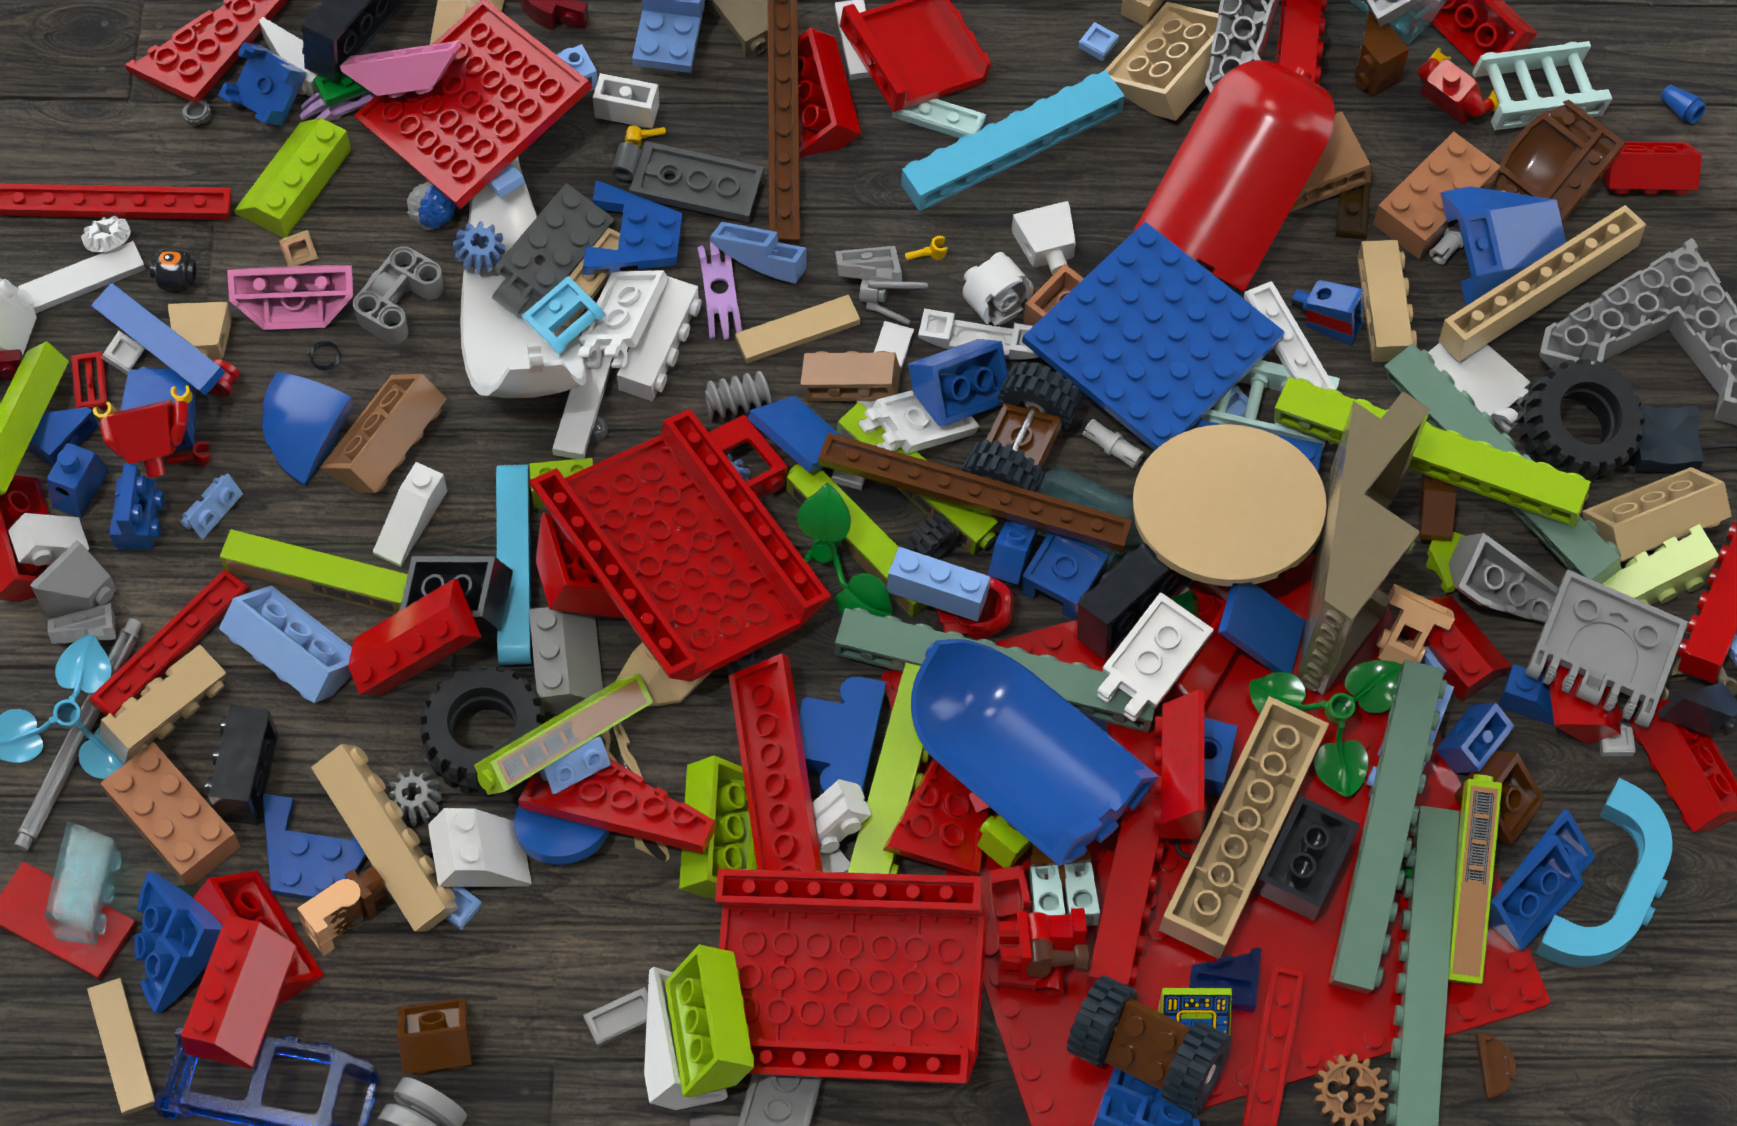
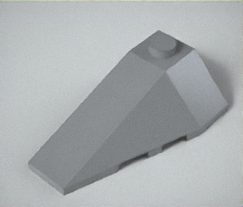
(1500, 579)

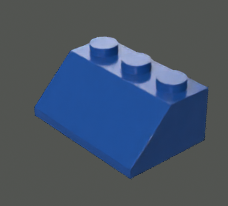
(960, 380)

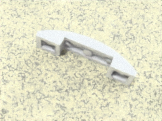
(944, 331)

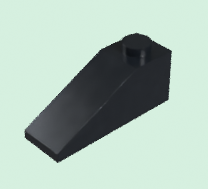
(1704, 710)

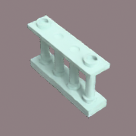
(1520, 113)
(1261, 376)

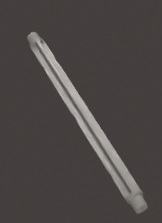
(70, 749)

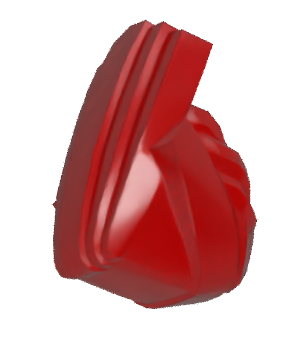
(993, 618)

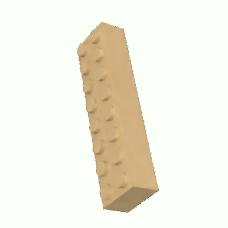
(1243, 827)

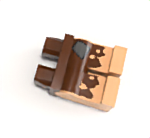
(342, 907)

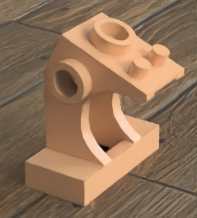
(1415, 613)

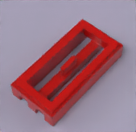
(92, 402)

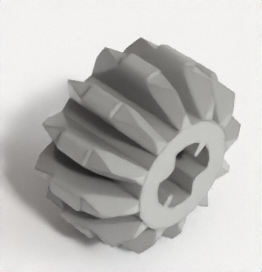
(425, 797)

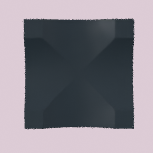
(1669, 440)

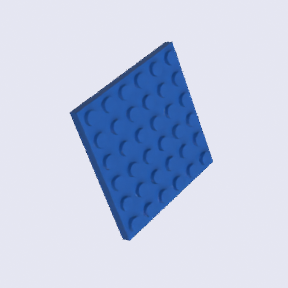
(1153, 337)

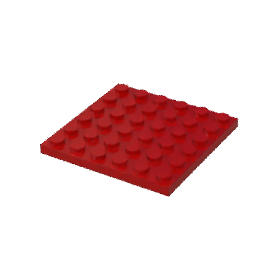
(483, 109)

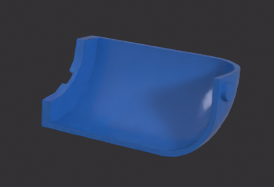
(1024, 748)

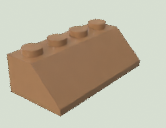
(384, 432)

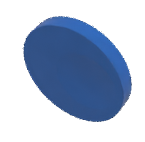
(556, 839)

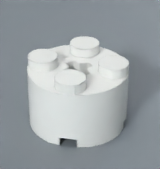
(997, 289)

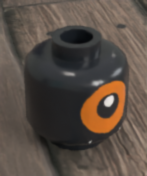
(173, 270)

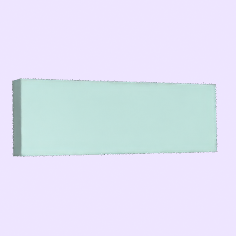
(943, 117)

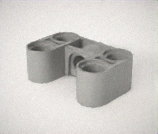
(389, 285)

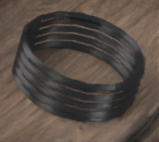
(328, 366)

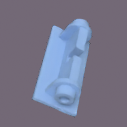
(217, 502)
(576, 765)

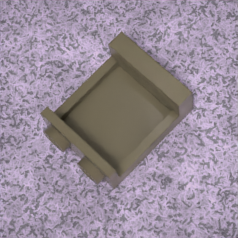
(746, 20)

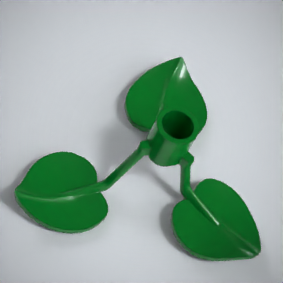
(829, 521)
(1371, 684)

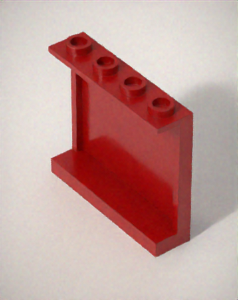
(915, 50)

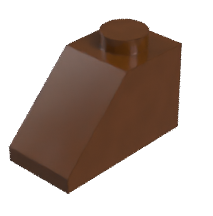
(1436, 509)

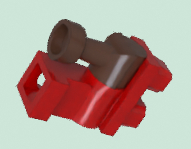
(1044, 943)

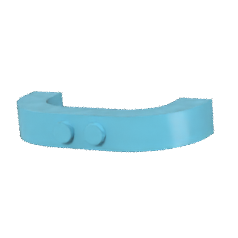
(1649, 828)

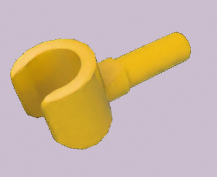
(634, 134)
(933, 250)

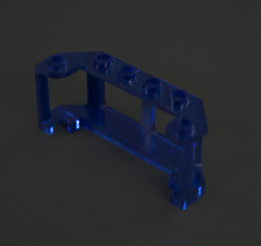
(250, 1110)

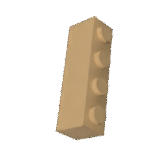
(1385, 299)

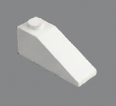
(290, 49)
(410, 513)

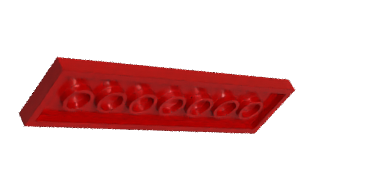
(774, 767)

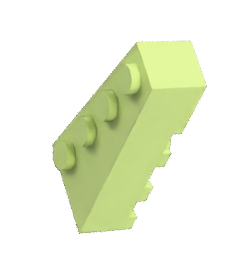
(1668, 570)

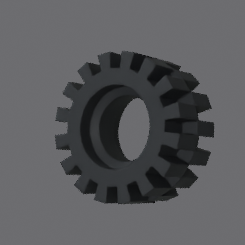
(933, 537)

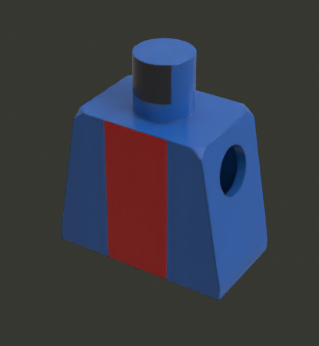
(1332, 310)

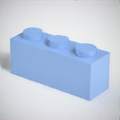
(938, 584)

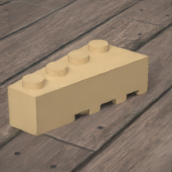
(162, 704)

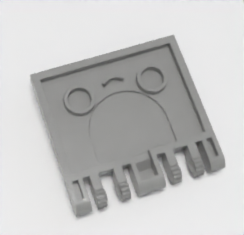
(1608, 642)

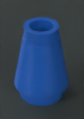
(1683, 104)

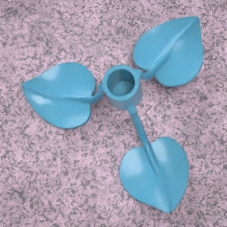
(80, 667)

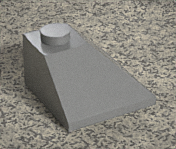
(73, 583)

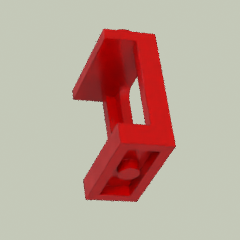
(742, 431)

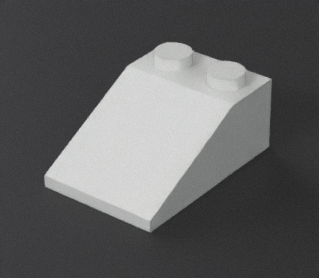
(477, 850)

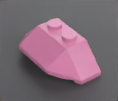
(402, 69)
(291, 294)

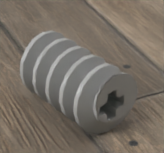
(737, 394)

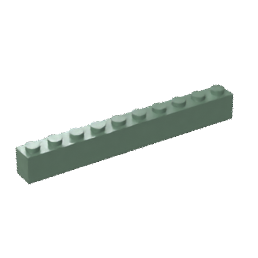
(1450, 409)
(893, 643)
(1387, 827)
(1425, 969)

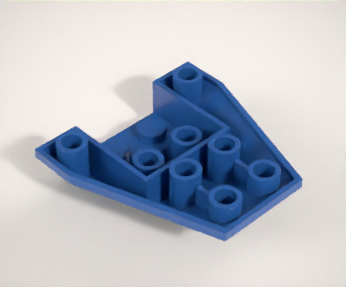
(1501, 233)

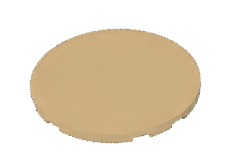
(1229, 504)

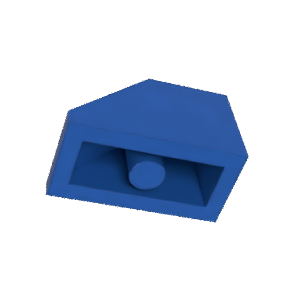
(59, 429)
(1527, 696)

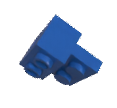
(133, 495)

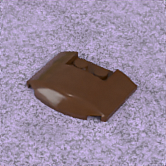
(1559, 157)

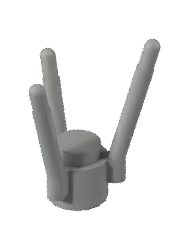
(876, 291)

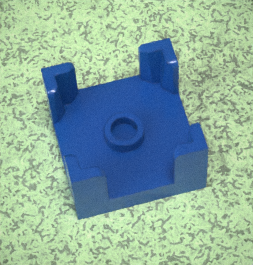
(265, 84)
(1064, 571)

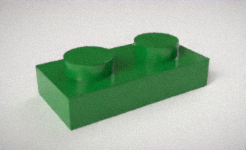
(338, 91)

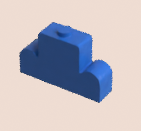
(842, 735)

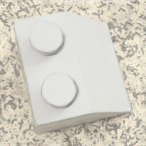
(16, 316)

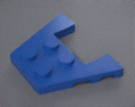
(646, 235)
(304, 862)

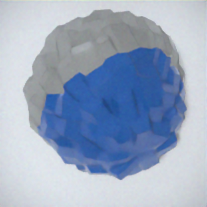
(429, 207)

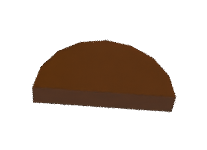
(1496, 1066)

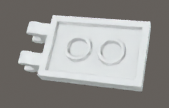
(627, 306)
(1487, 380)
(910, 425)
(1153, 655)

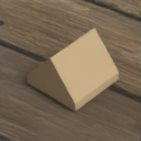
(298, 249)

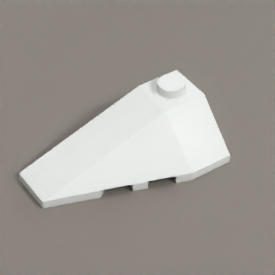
(661, 1062)

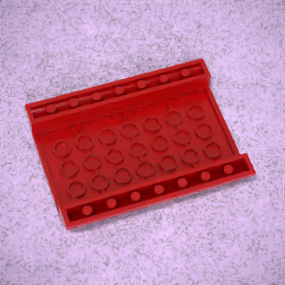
(684, 549)
(858, 972)

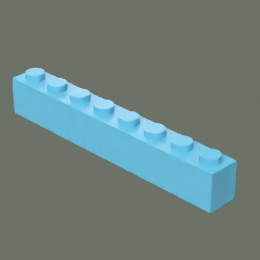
(1012, 140)

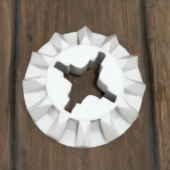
(97, 237)

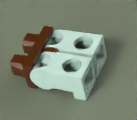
(1074, 878)

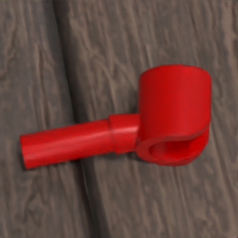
(200, 460)

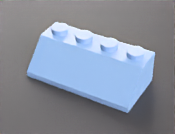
(288, 642)

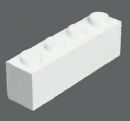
(659, 341)

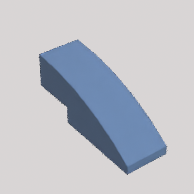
(761, 251)

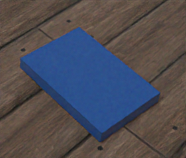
(793, 429)
(1261, 626)

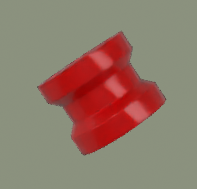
(223, 386)

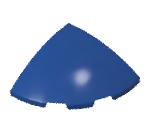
(302, 423)
(173, 941)
(1137, 1103)

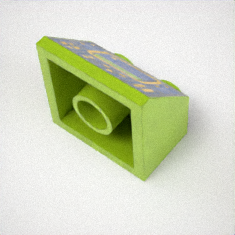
(1198, 1004)

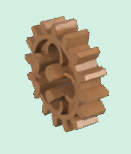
(1365, 1080)

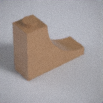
(1339, 167)

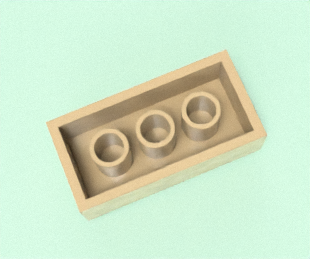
(1660, 511)

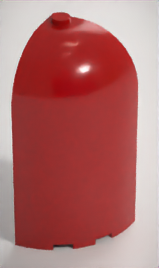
(1242, 167)

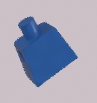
(76, 474)

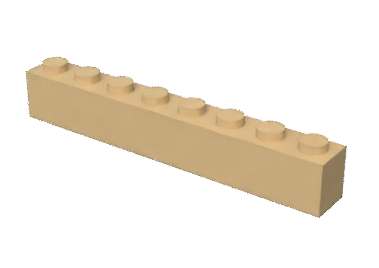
(1541, 283)

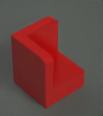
(1009, 891)

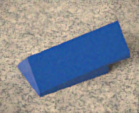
(1541, 883)

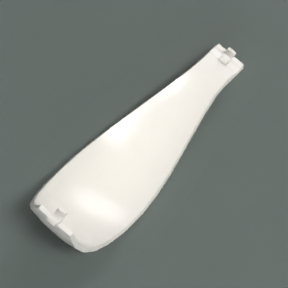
(497, 347)

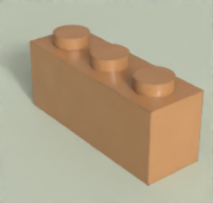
(850, 376)

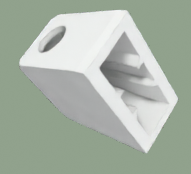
(1046, 235)

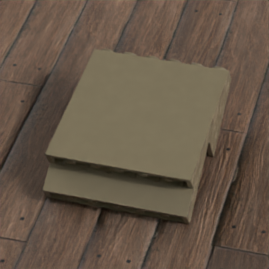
(1358, 537)

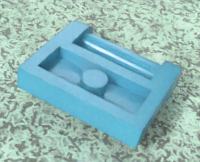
(557, 308)

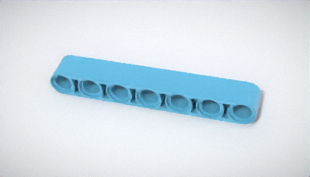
(514, 550)

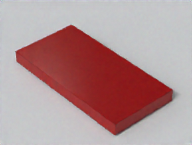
(23, 913)

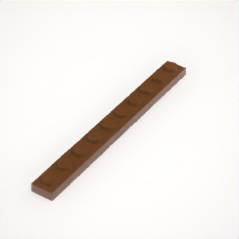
(783, 120)
(975, 492)

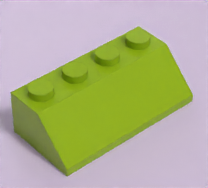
(295, 176)
(720, 793)
(708, 1022)

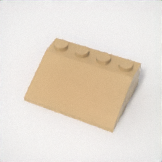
(1167, 60)

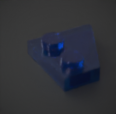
(1231, 972)

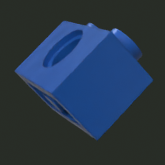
(1012, 551)
(1475, 737)
(1219, 743)

